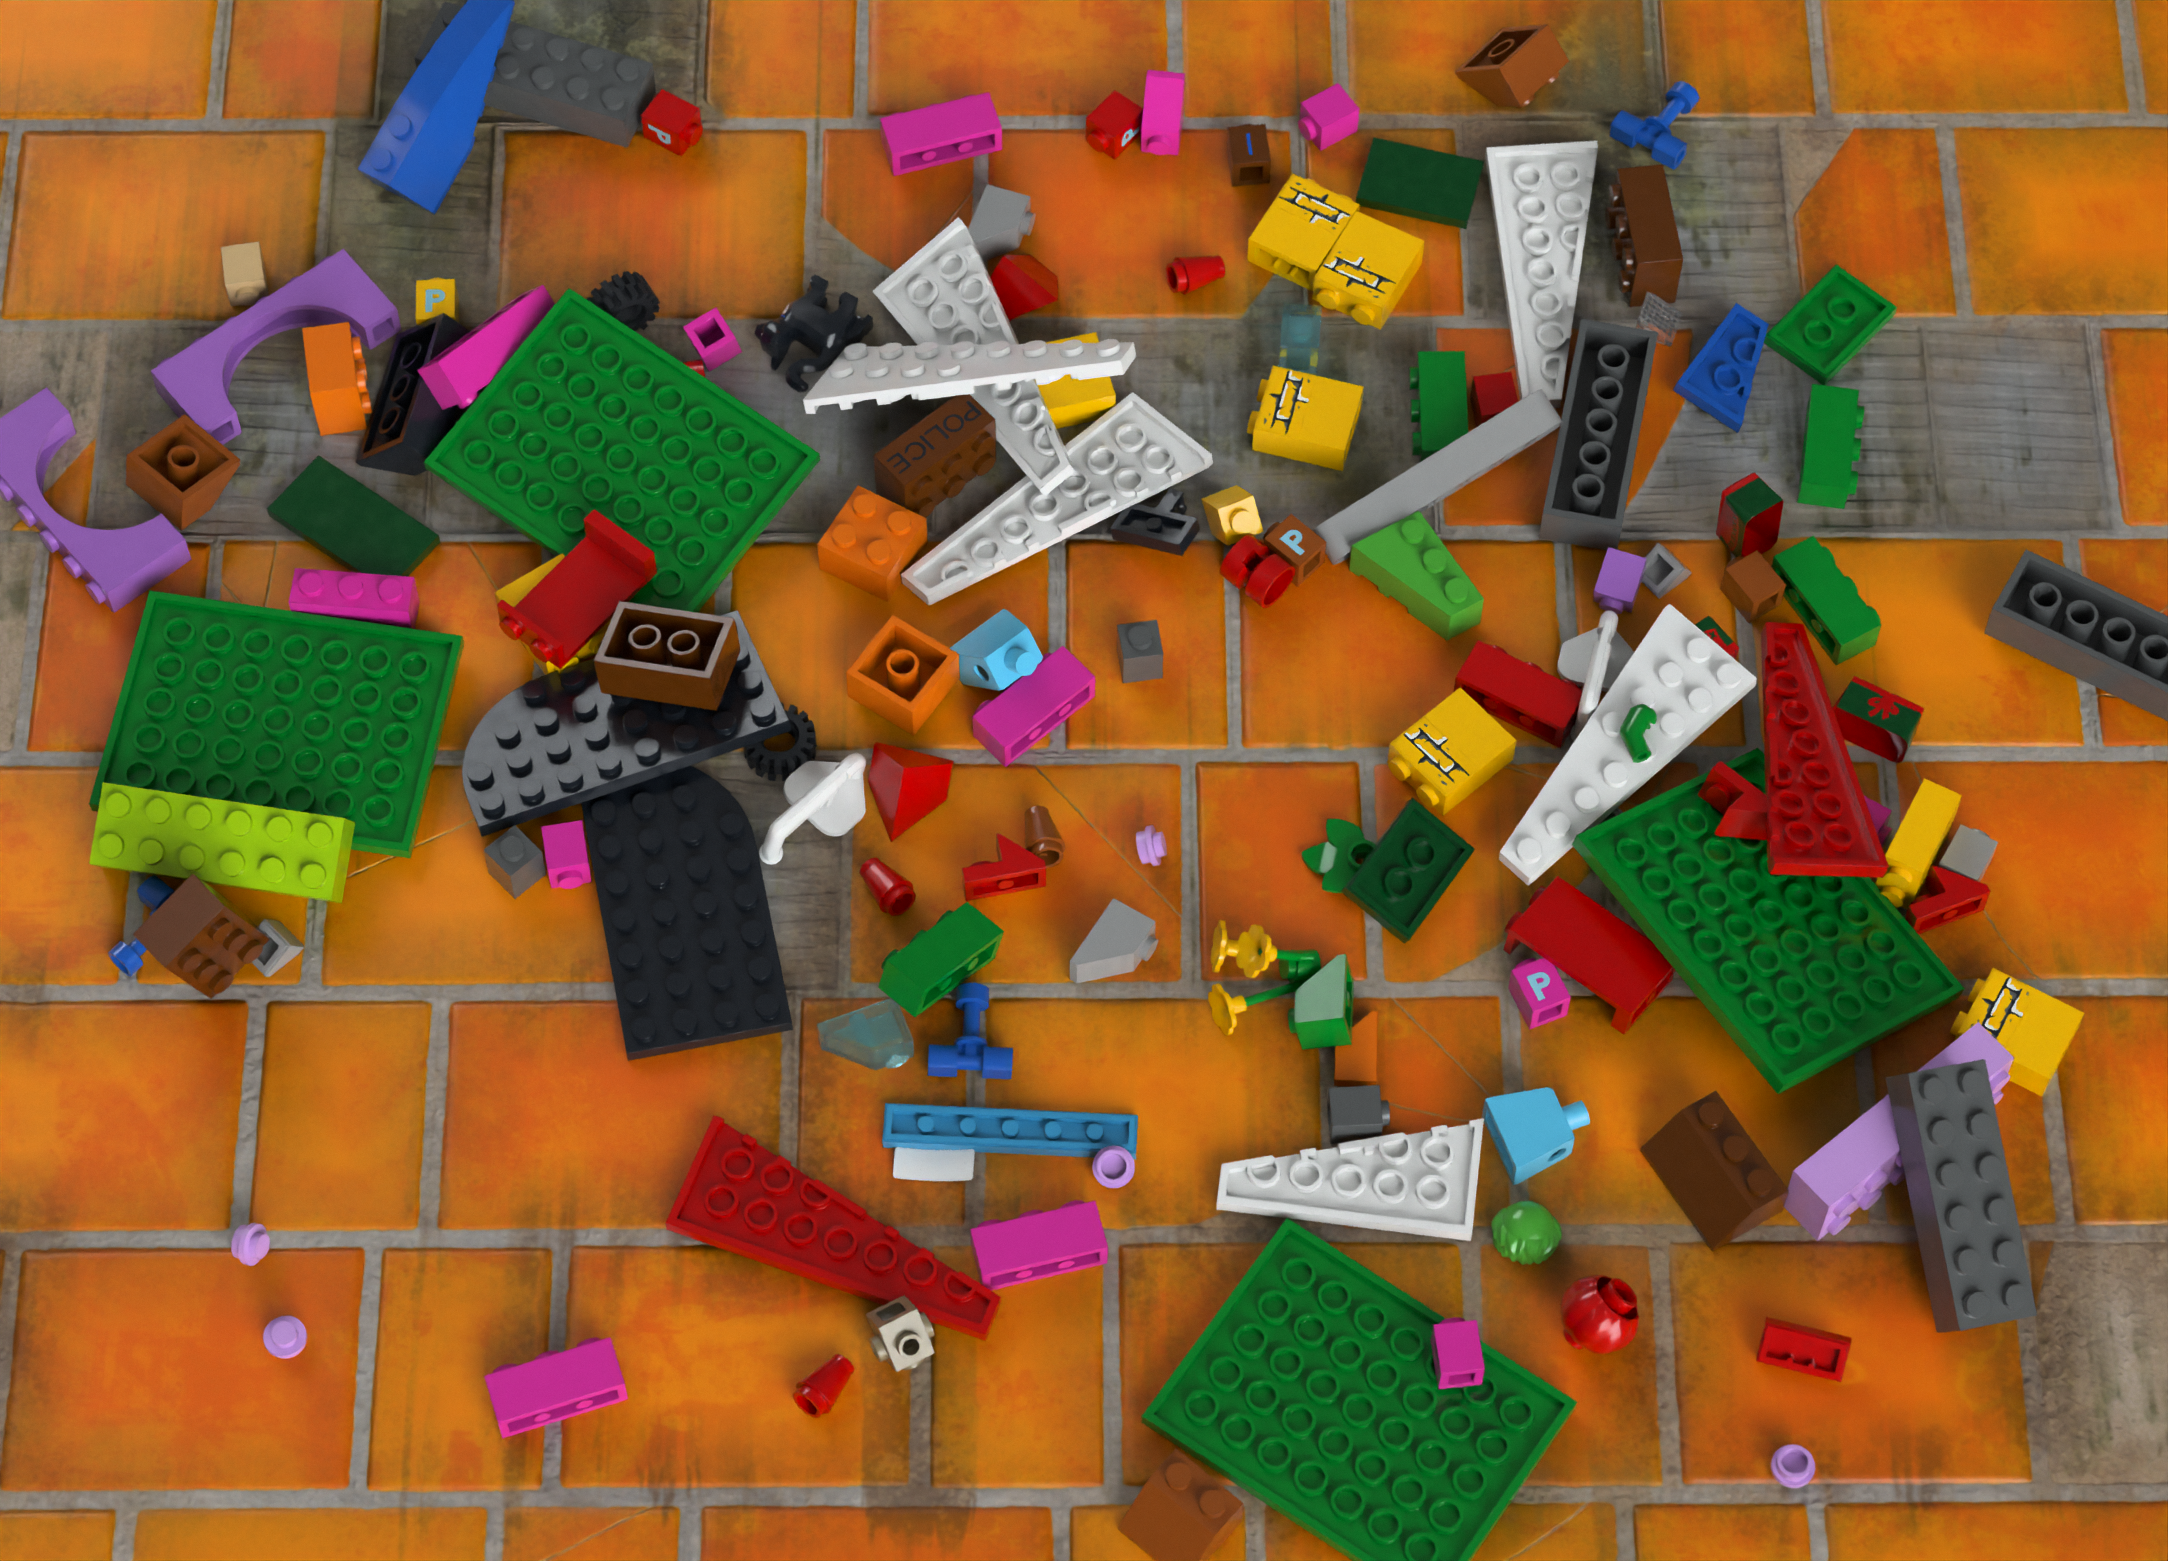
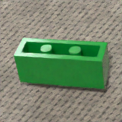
(1439, 402)
(1830, 446)
(1826, 600)
(940, 958)

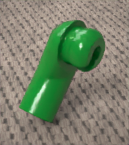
(1632, 731)

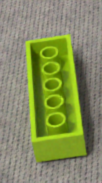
(222, 842)

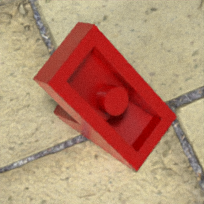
(1738, 801)
(1013, 872)
(1949, 900)

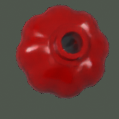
(1599, 1314)

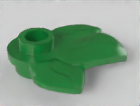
(1339, 855)

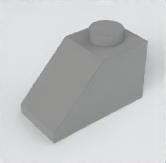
(1000, 221)
(1114, 944)

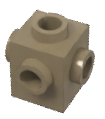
(900, 1334)

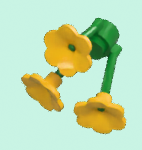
(1253, 954)

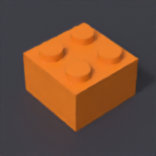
(337, 378)
(872, 543)
(903, 675)

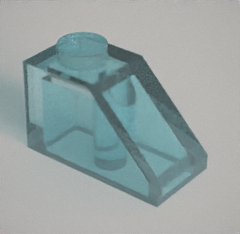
(1300, 337)
(869, 1036)

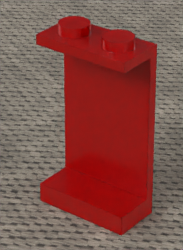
(580, 592)
(1592, 949)

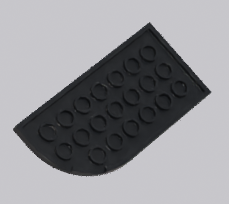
(570, 743)
(684, 915)

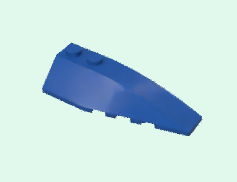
(439, 108)

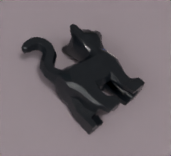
(815, 328)

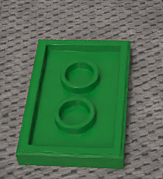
(1830, 325)

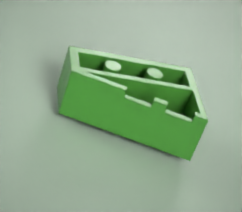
(1421, 574)

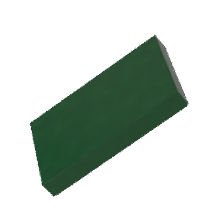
(1419, 183)
(1408, 870)

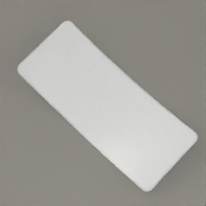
(933, 1164)

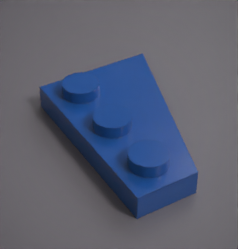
(1725, 367)

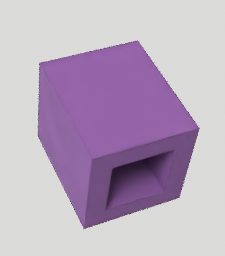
(1619, 581)

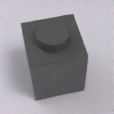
(1140, 651)
(514, 861)
(1356, 1113)

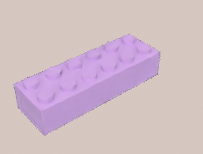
(1867, 1153)

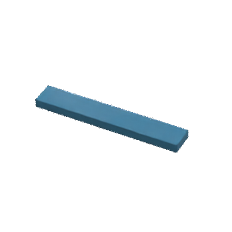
(1007, 1130)

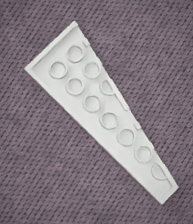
(1540, 230)
(950, 299)
(955, 370)
(1116, 464)
(1688, 687)

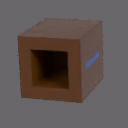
(1248, 154)

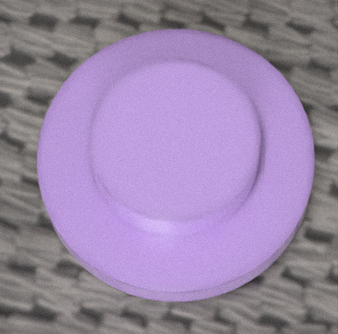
(1151, 845)
(1113, 1166)
(250, 1243)
(285, 1337)
(1792, 1466)

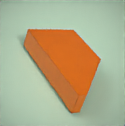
(1358, 1062)

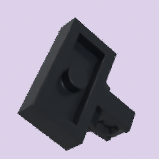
(1157, 527)

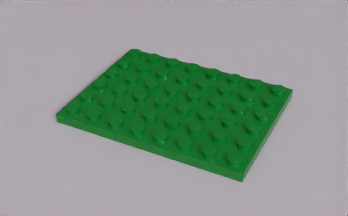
(623, 429)
(284, 713)
(1781, 961)
(1332, 1411)

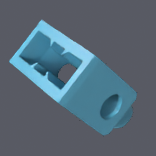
(997, 653)
(1532, 1130)

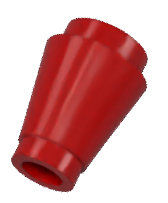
(1192, 273)
(890, 889)
(822, 1387)

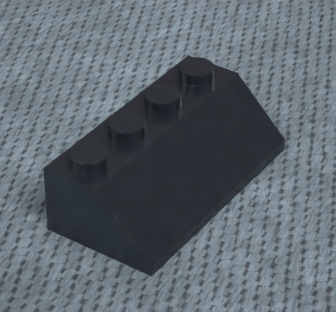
(406, 416)

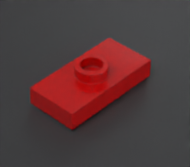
(1803, 1349)

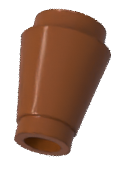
(1042, 836)

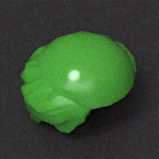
(1526, 1232)

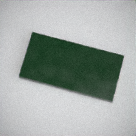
(352, 522)

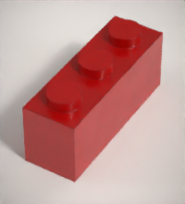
(1520, 693)

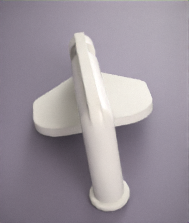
(1594, 663)
(825, 795)

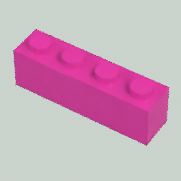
(479, 355)

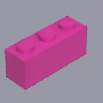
(941, 133)
(356, 596)
(1033, 706)
(1039, 1245)
(556, 1386)

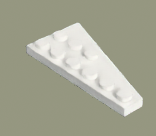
(1380, 1183)

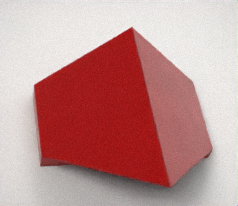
(1023, 284)
(907, 785)

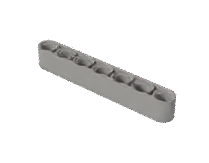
(1441, 474)

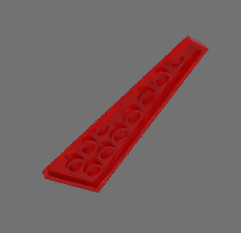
(1812, 791)
(778, 1216)

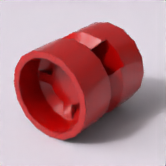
(1261, 575)

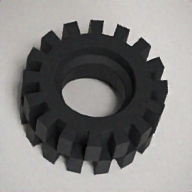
(627, 300)
(788, 761)

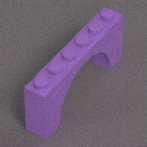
(330, 293)
(112, 562)

